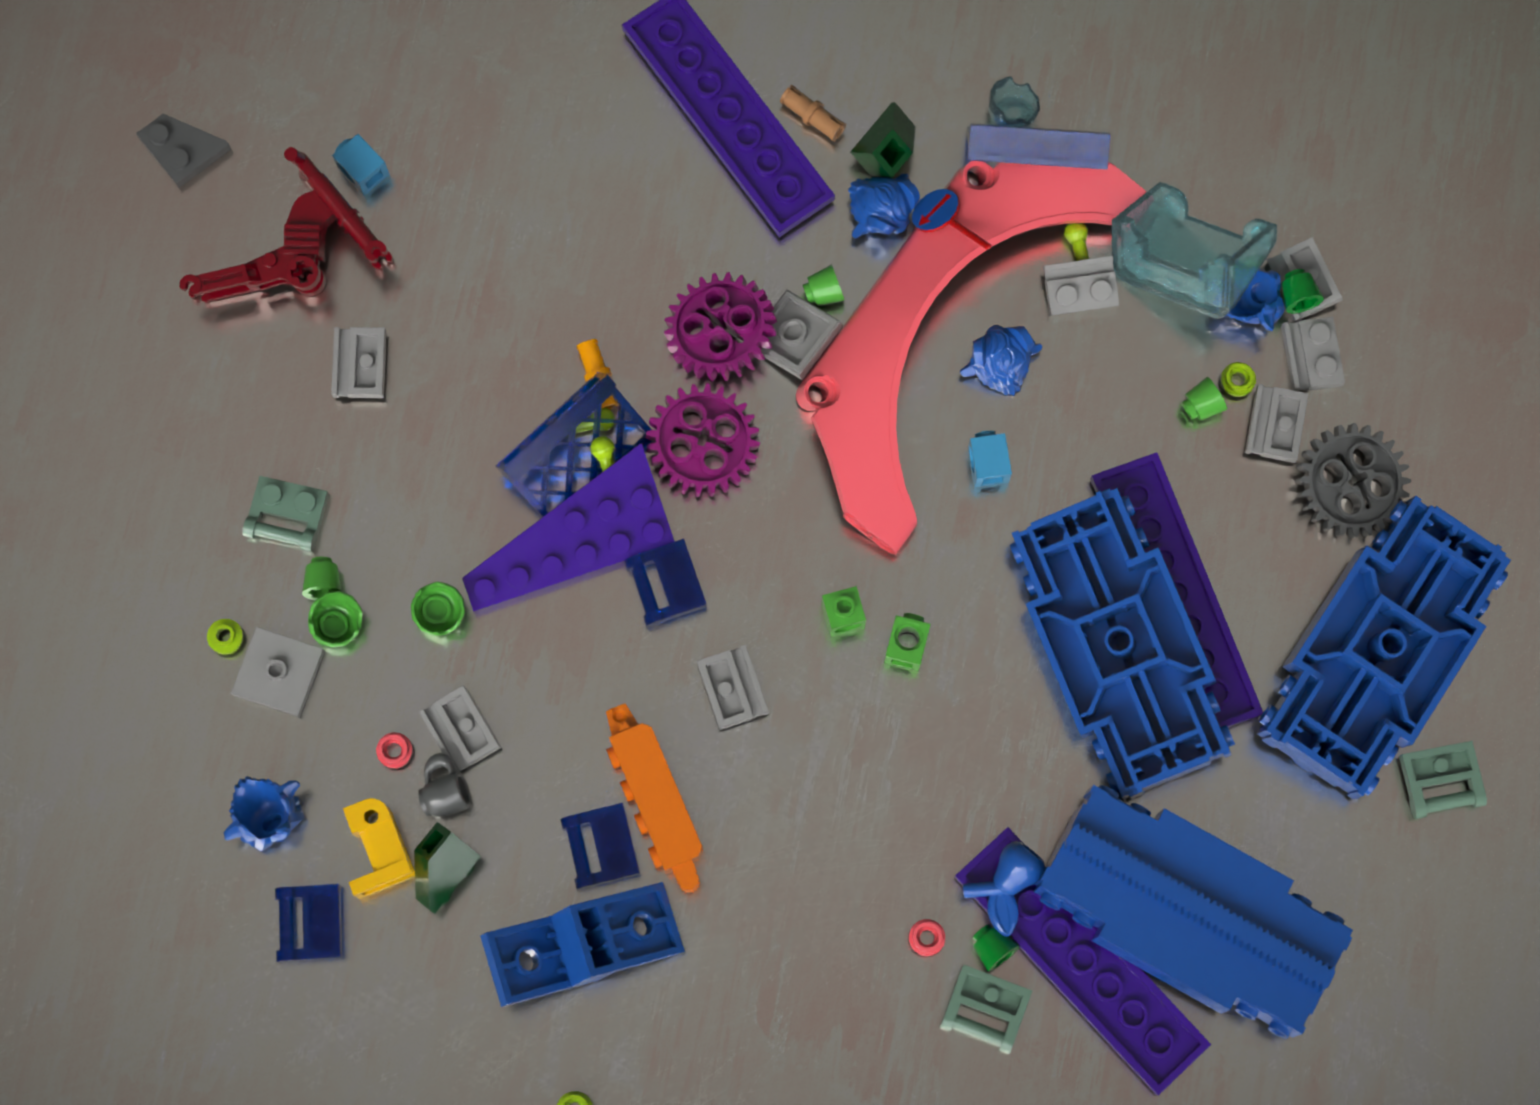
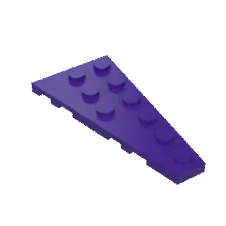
(590, 530)

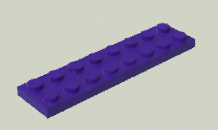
(729, 113)
(1166, 528)
(1102, 986)

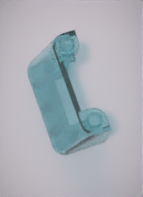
(1185, 257)

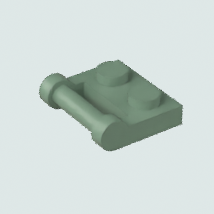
(290, 503)
(1441, 767)
(991, 997)

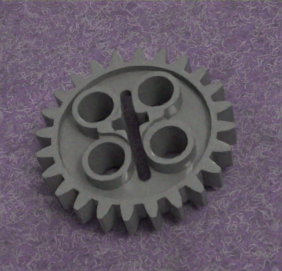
(1326, 496)

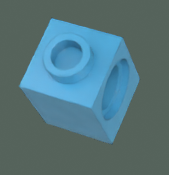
(360, 164)
(989, 459)

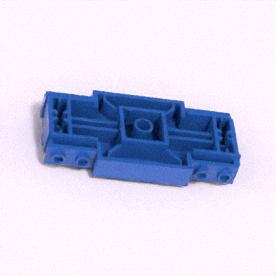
(1121, 643)
(1384, 647)
(1193, 911)

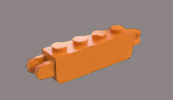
(656, 796)

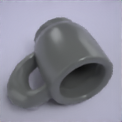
(446, 793)

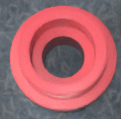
(386, 743)
(930, 926)

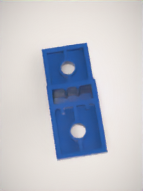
(582, 944)

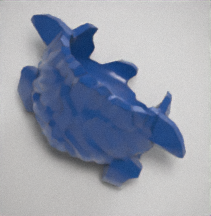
(882, 204)
(1261, 301)
(1002, 358)
(263, 812)

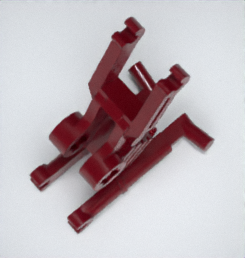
(302, 244)

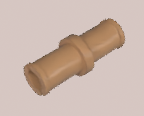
(813, 113)

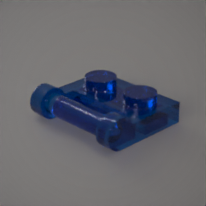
(676, 577)
(612, 845)
(320, 923)

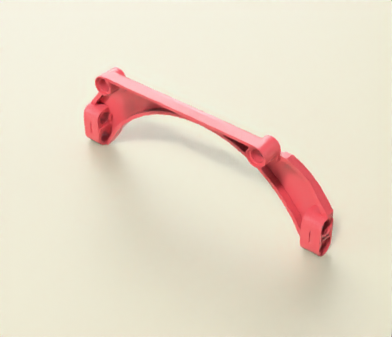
(866, 359)

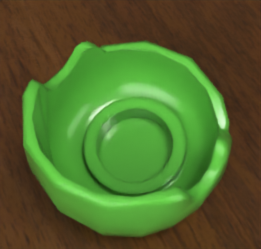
(438, 608)
(335, 619)

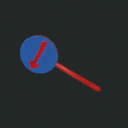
(939, 210)

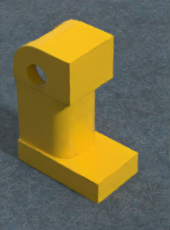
(382, 845)

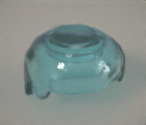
(1013, 103)

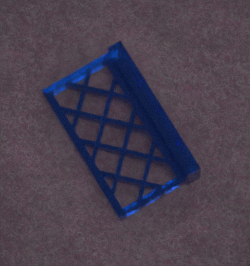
(1038, 146)
(561, 424)

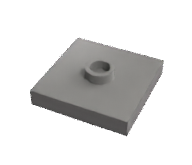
(801, 334)
(277, 672)

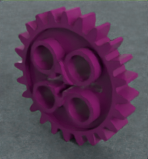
(741, 303)
(713, 411)

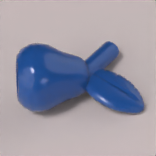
(1015, 871)

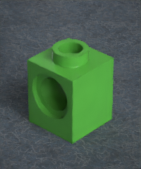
(843, 611)
(900, 655)

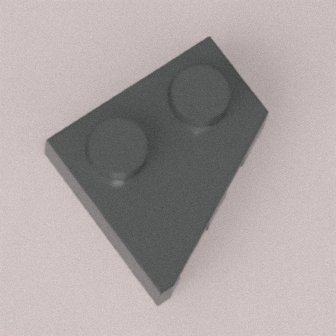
(181, 147)

